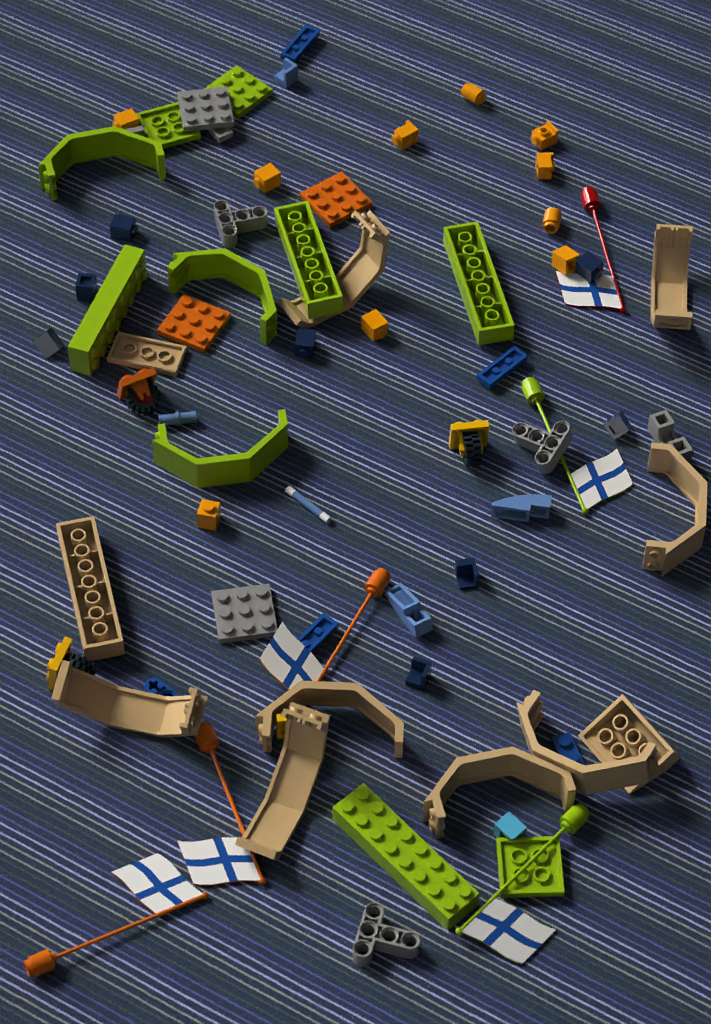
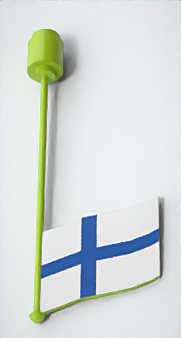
(594, 480)
(507, 927)

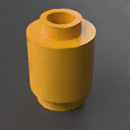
(473, 93)
(552, 220)

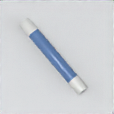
(308, 504)

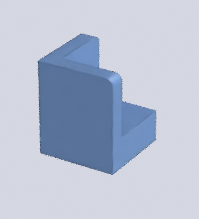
(288, 74)

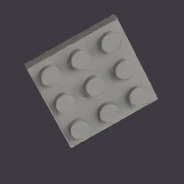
(205, 109)
(244, 613)

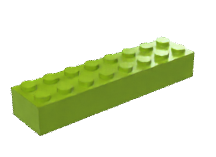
(308, 260)
(478, 283)
(107, 310)
(405, 856)

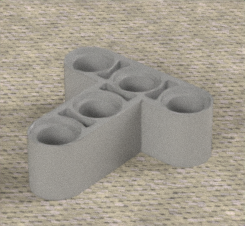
(237, 221)
(544, 448)
(381, 932)

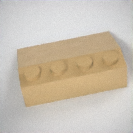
(623, 734)

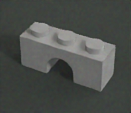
(662, 430)

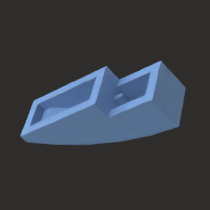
(522, 507)
(409, 610)

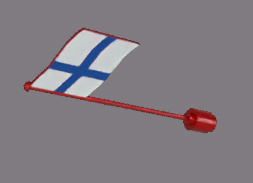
(602, 291)

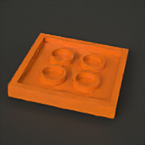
(335, 199)
(193, 323)

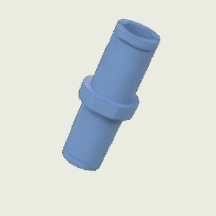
(178, 418)

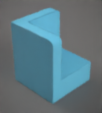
(510, 827)

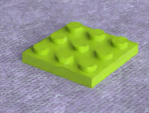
(243, 90)
(165, 126)
(541, 878)

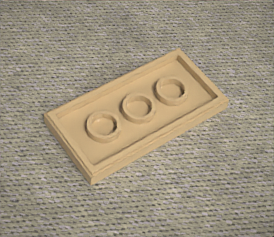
(147, 353)

